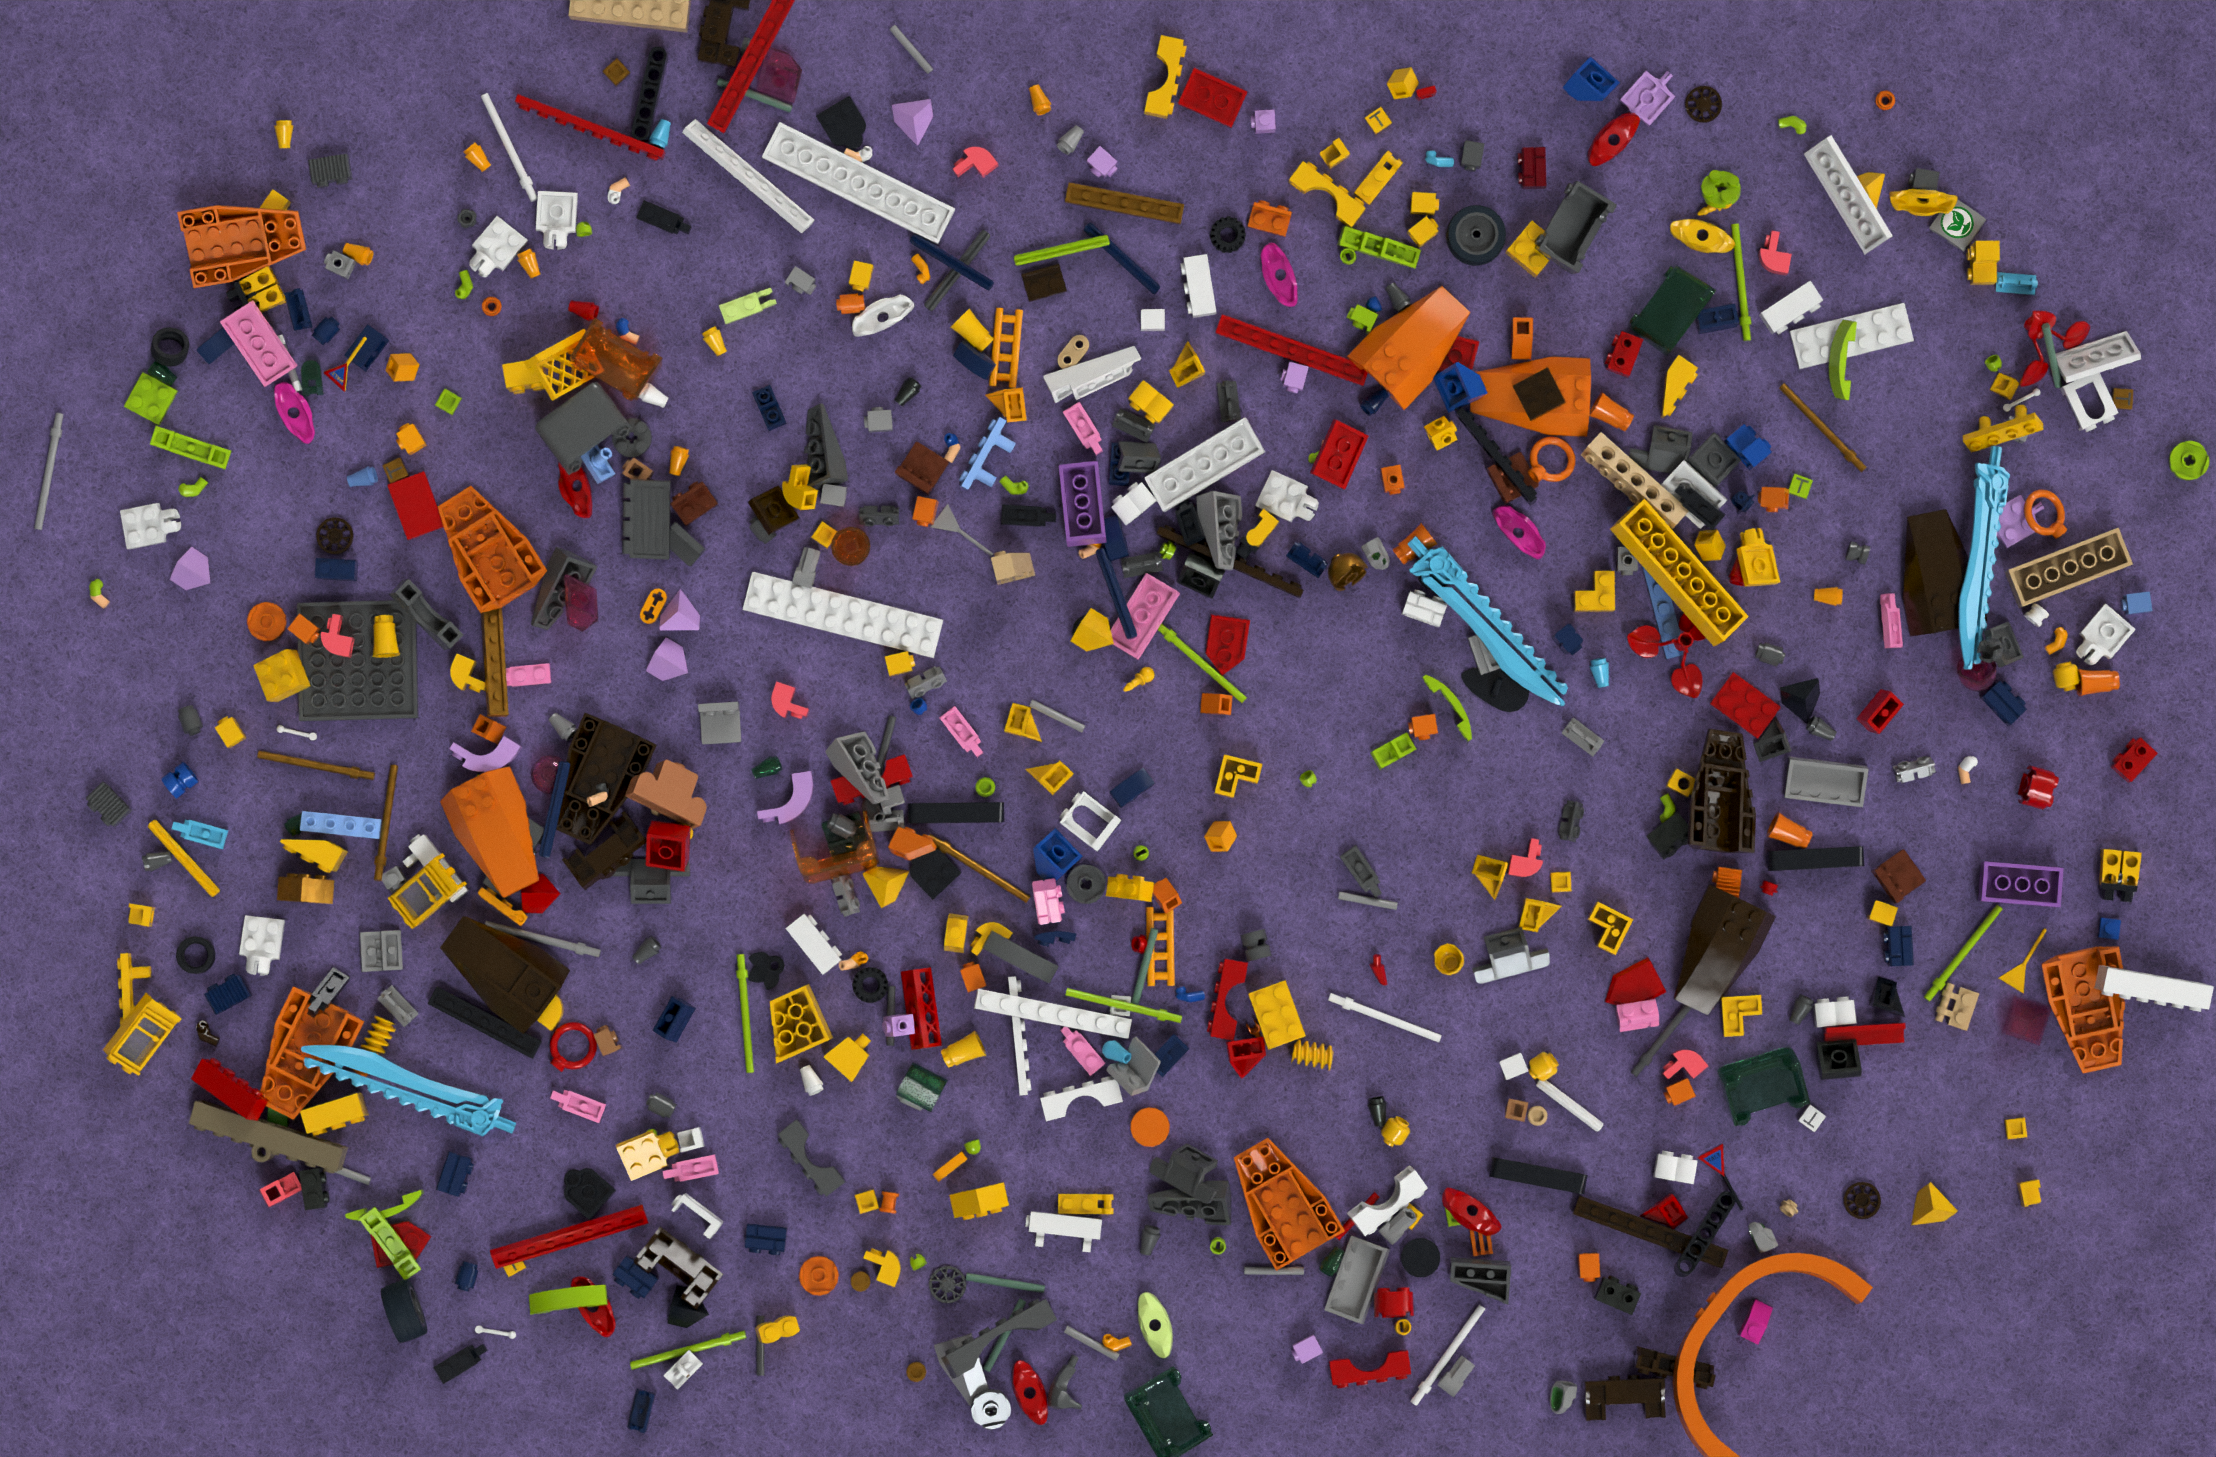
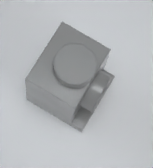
(346, 267)
(801, 281)
(394, 879)

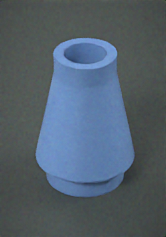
(364, 477)

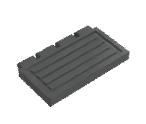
(648, 520)

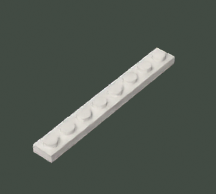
(748, 176)
(1052, 1013)

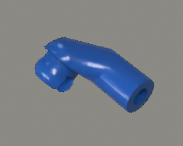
(1189, 997)

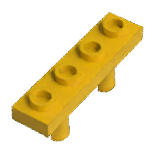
(2003, 432)
(125, 982)

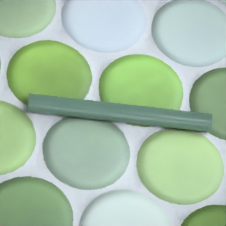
(761, 97)
(2052, 355)
(1144, 966)
(1005, 1282)
(1001, 1341)

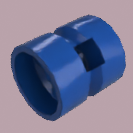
(179, 780)

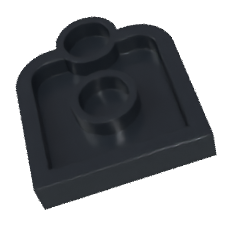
(843, 124)
(933, 872)
(587, 1191)

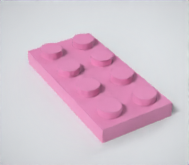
(258, 343)
(1148, 610)

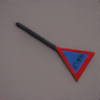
(1715, 1160)

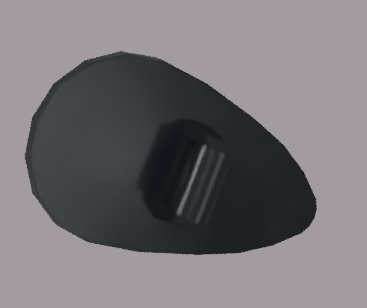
(1496, 689)

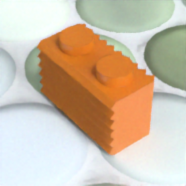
(1728, 880)

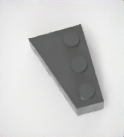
(1483, 1276)

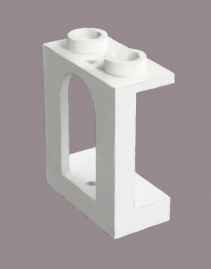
(2083, 419)
(1085, 800)
(715, 1221)

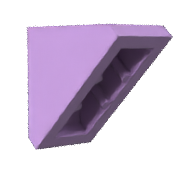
(913, 118)
(191, 570)
(680, 614)
(668, 661)

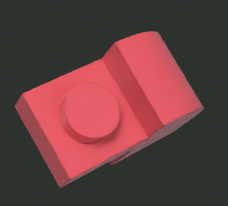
(976, 157)
(1772, 260)
(335, 642)
(781, 701)
(1529, 865)
(1685, 1059)
(280, 1189)

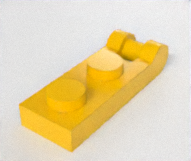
(1377, 178)
(1084, 1203)

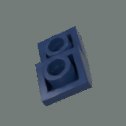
(215, 346)
(975, 362)
(769, 408)
(1117, 477)
(1116, 541)
(1132, 787)
(1049, 937)

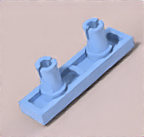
(993, 438)
(597, 463)
(340, 825)

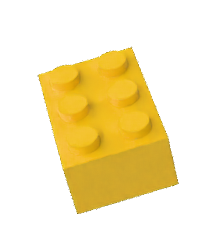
(1276, 1014)
(334, 1114)

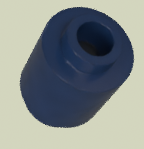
(326, 330)
(466, 1276)

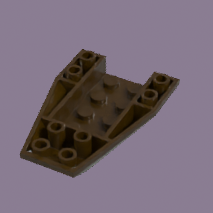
(597, 756)
(506, 972)

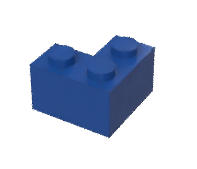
(1748, 447)

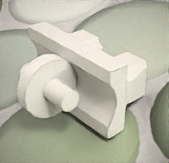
(683, 1369)

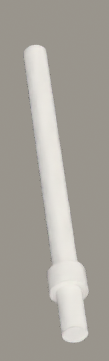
(525, 180)
(1347, 1003)
(1424, 1387)

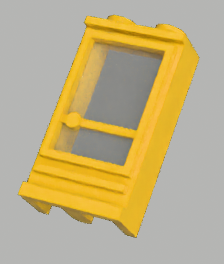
(425, 892)
(141, 1034)

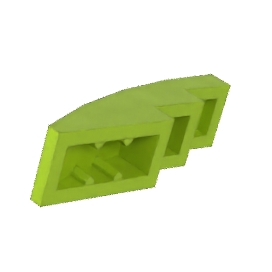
(1379, 247)

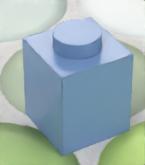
(2136, 603)

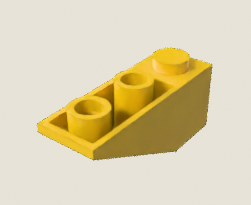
(1676, 379)

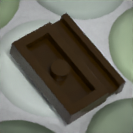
(1044, 283)

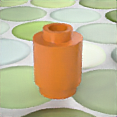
(850, 303)

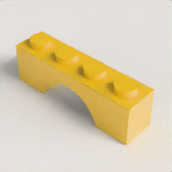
(1159, 101)
(1308, 179)

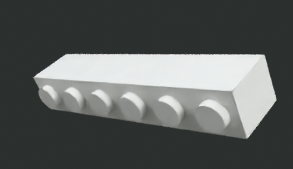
(2153, 987)

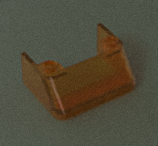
(862, 859)

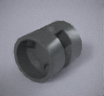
(1255, 945)

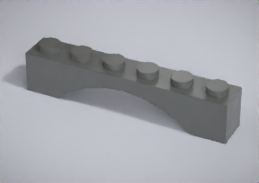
(965, 1357)

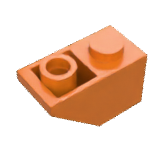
(1521, 338)
(910, 845)

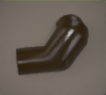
(205, 1035)

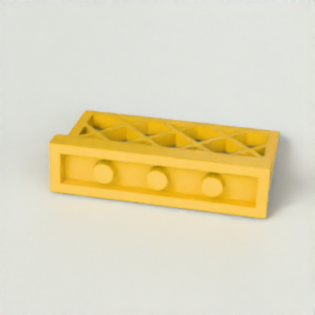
(554, 353)

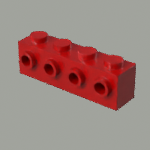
(229, 1089)

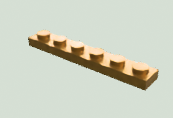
(1124, 203)
(494, 663)

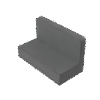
(1138, 457)
(684, 545)

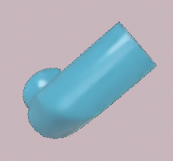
(1438, 161)

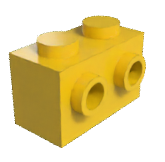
(1129, 888)

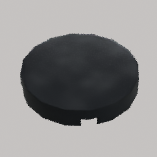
(1420, 1257)

